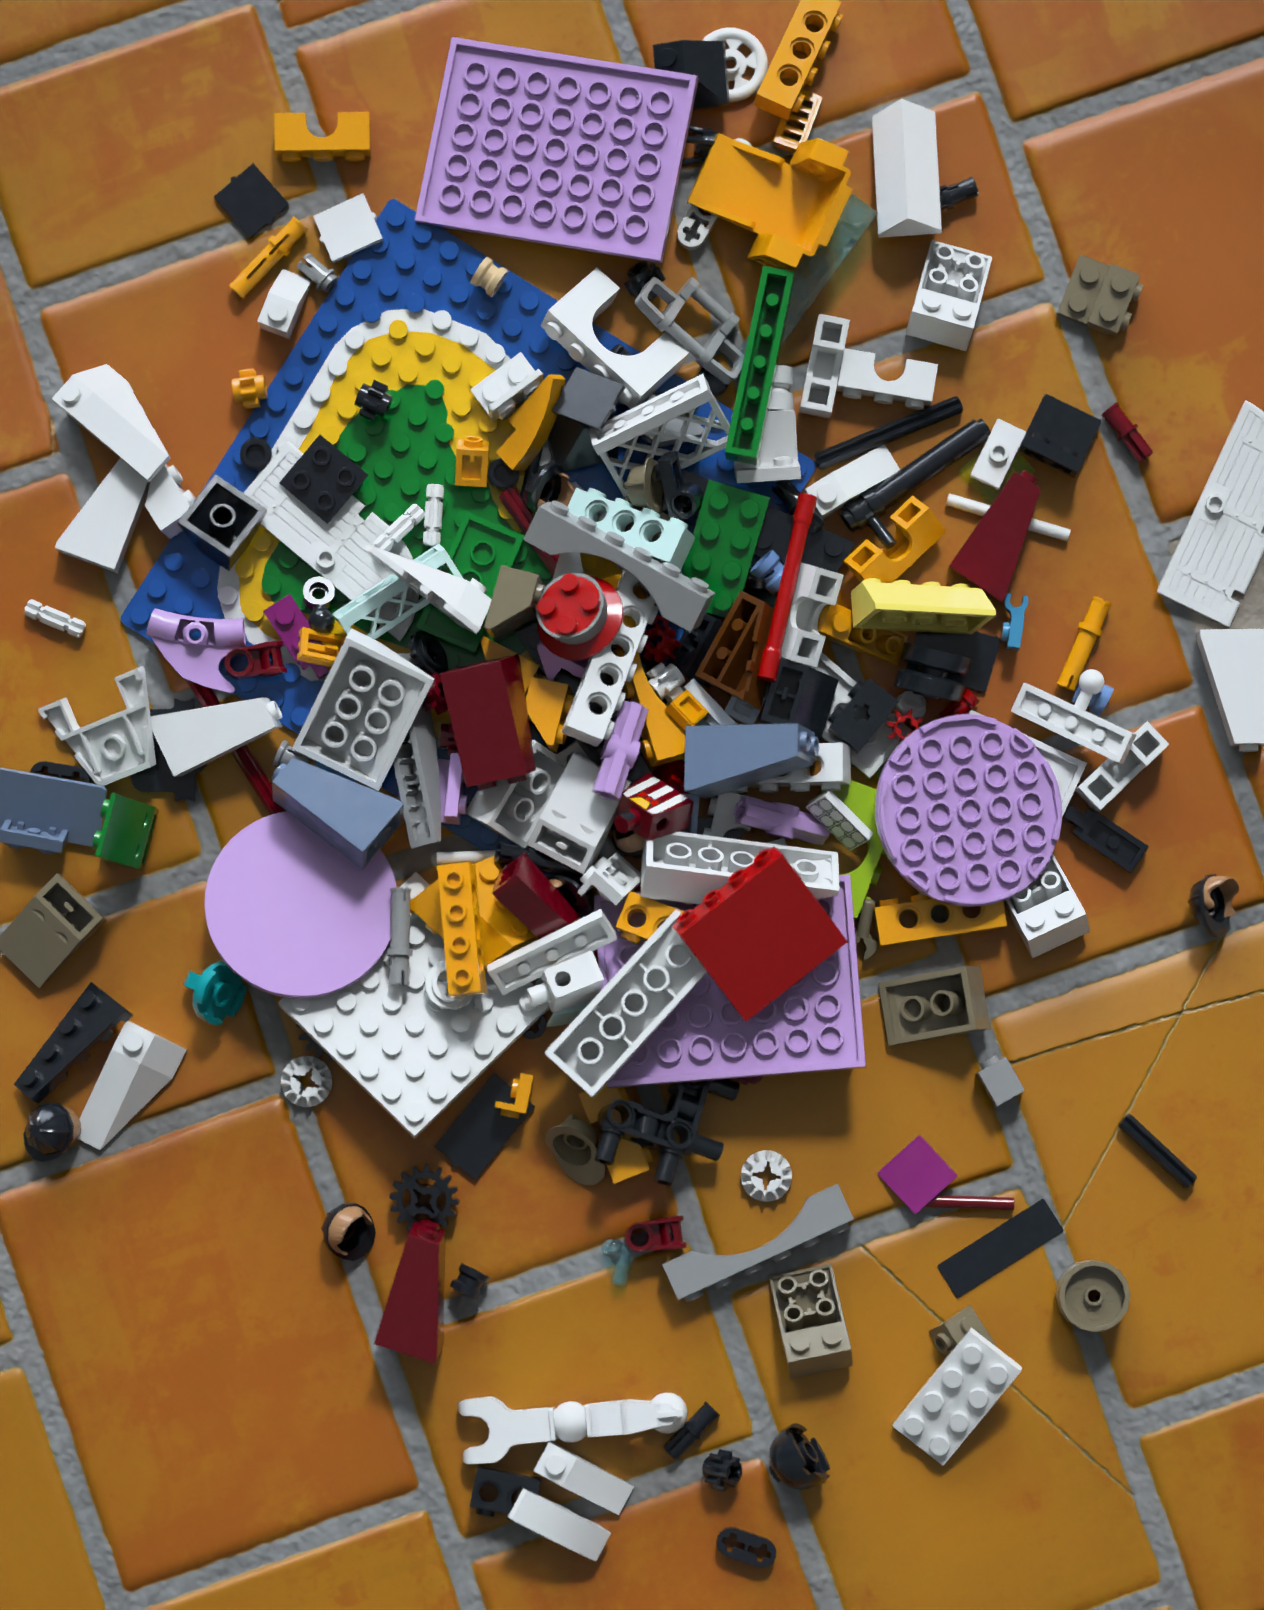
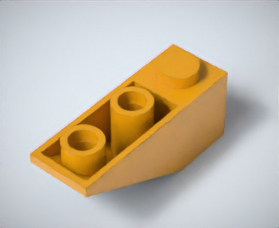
(837, 626)

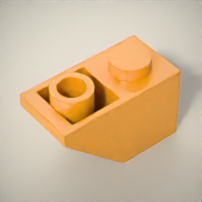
(547, 708)

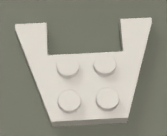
(116, 743)

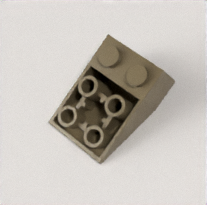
(50, 930)
(811, 1321)

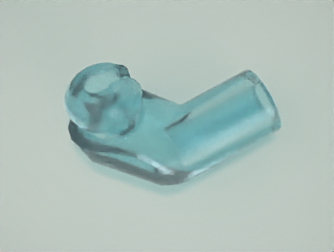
(621, 1259)

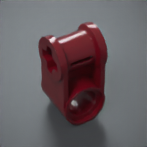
(258, 660)
(658, 1234)

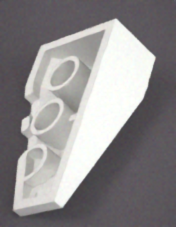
(111, 413)
(455, 597)
(129, 1080)

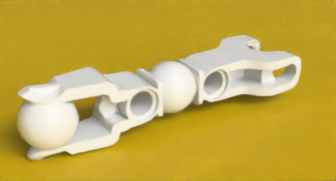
(568, 1422)

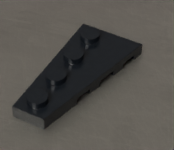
(82, 1027)

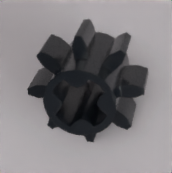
(639, 275)
(373, 400)
(722, 1470)

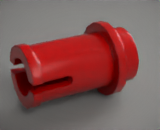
(968, 702)

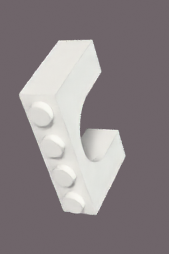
(571, 326)

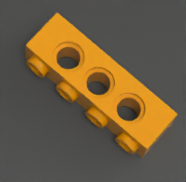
(772, 93)
(462, 929)
(891, 932)

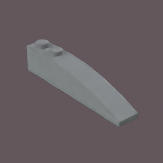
(419, 779)

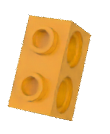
(655, 913)

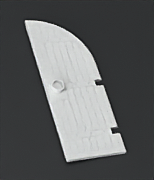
(1225, 528)
(331, 548)

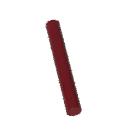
(972, 1202)

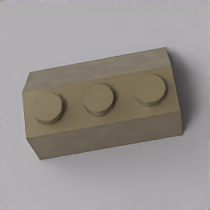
(513, 602)

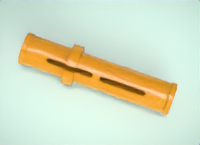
(294, 230)
(1084, 642)

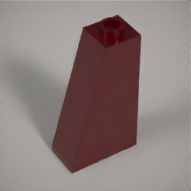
(997, 540)
(533, 897)

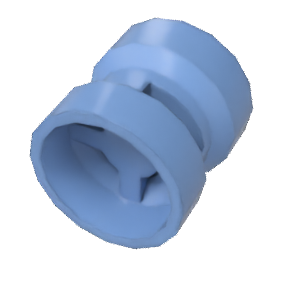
(769, 570)
(1098, 700)

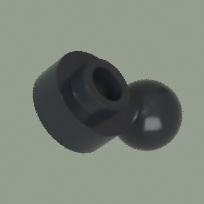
(320, 618)

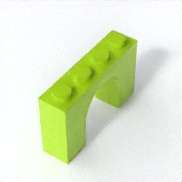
(861, 802)

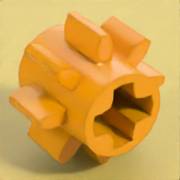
(249, 388)

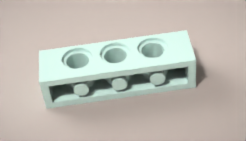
(670, 547)

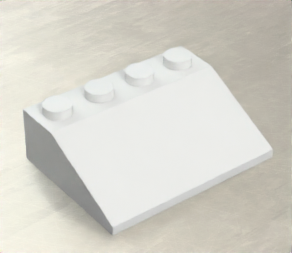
(363, 710)

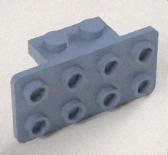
(48, 811)

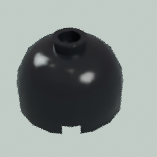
(797, 1460)

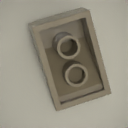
(934, 1005)

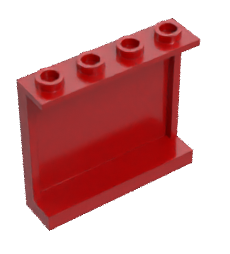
(759, 933)

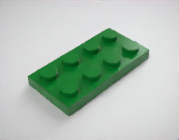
(725, 542)
(478, 554)

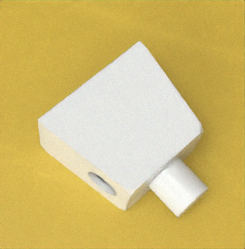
(568, 983)

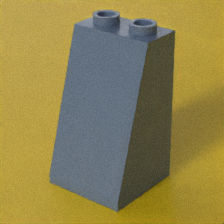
(741, 755)
(337, 810)

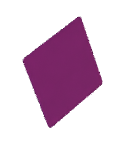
(917, 1174)

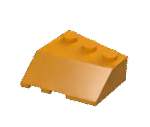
(499, 927)

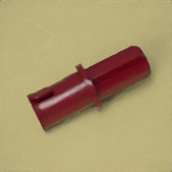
(1127, 432)

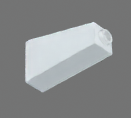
(107, 519)
(1237, 679)
(207, 733)

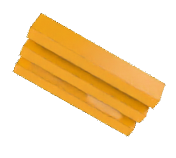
(317, 658)

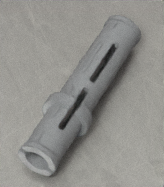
(400, 937)

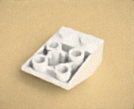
(948, 295)
(575, 818)
(1047, 911)

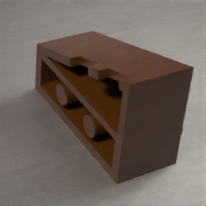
(737, 651)

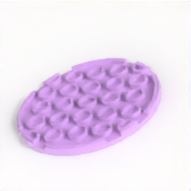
(968, 810)
(296, 910)

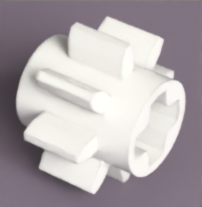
(666, 681)

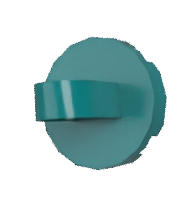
(216, 993)

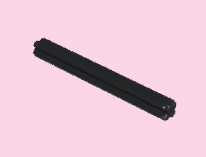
(888, 432)

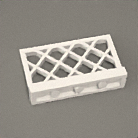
(656, 412)

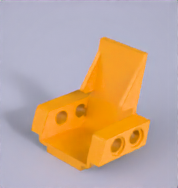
(783, 203)

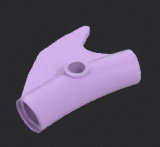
(197, 659)

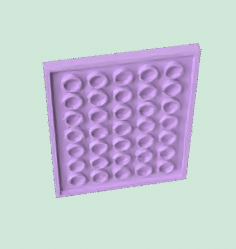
(557, 149)
(704, 1038)

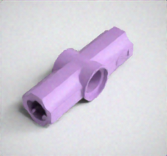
(620, 751)
(780, 820)

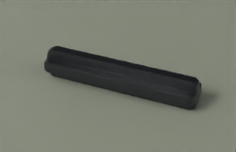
(1157, 1151)

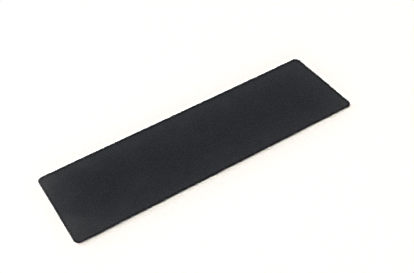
(1000, 1248)

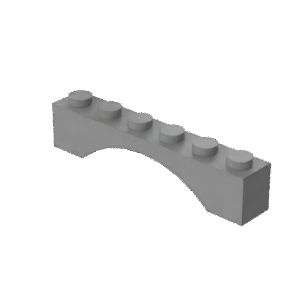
(677, 596)
(819, 1214)

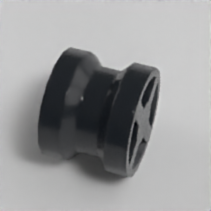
(469, 1281)

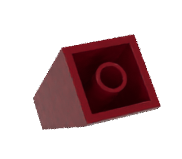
(490, 721)
(415, 1304)

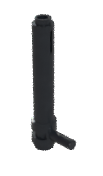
(875, 501)

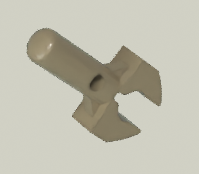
(864, 926)

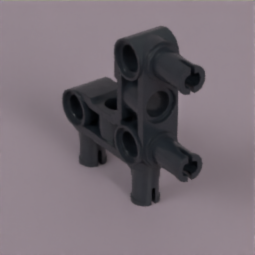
(654, 1130)

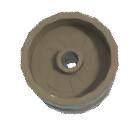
(1073, 1292)

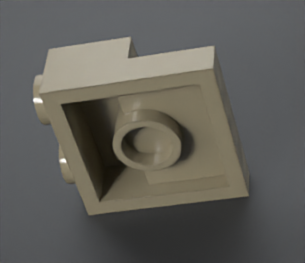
(1100, 296)

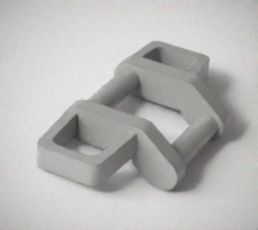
(716, 341)

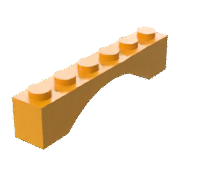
(661, 734)

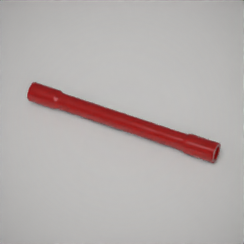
(772, 652)

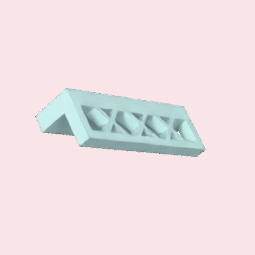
(386, 591)

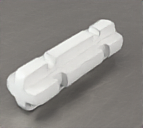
(433, 515)
(399, 528)
(54, 618)

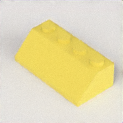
(920, 607)

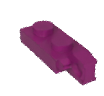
(287, 622)

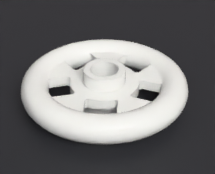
(756, 60)

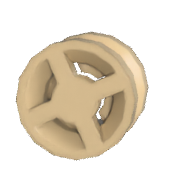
(489, 276)

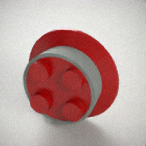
(578, 616)

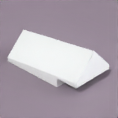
(906, 170)

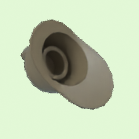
(644, 488)
(575, 1148)

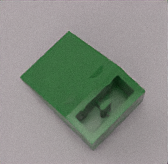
(125, 832)

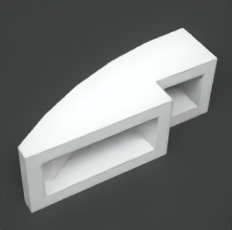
(559, 1524)

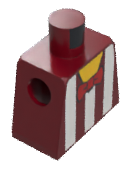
(652, 809)

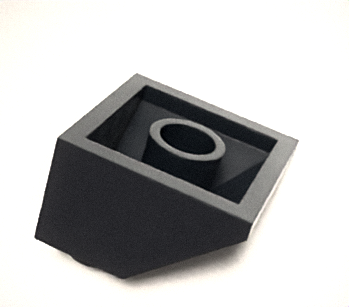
(698, 58)
(572, 445)
(222, 522)

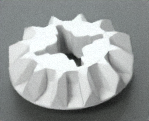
(437, 991)
(321, 1077)
(754, 1185)

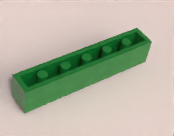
(760, 365)

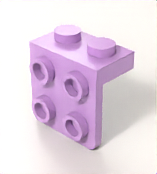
(451, 790)

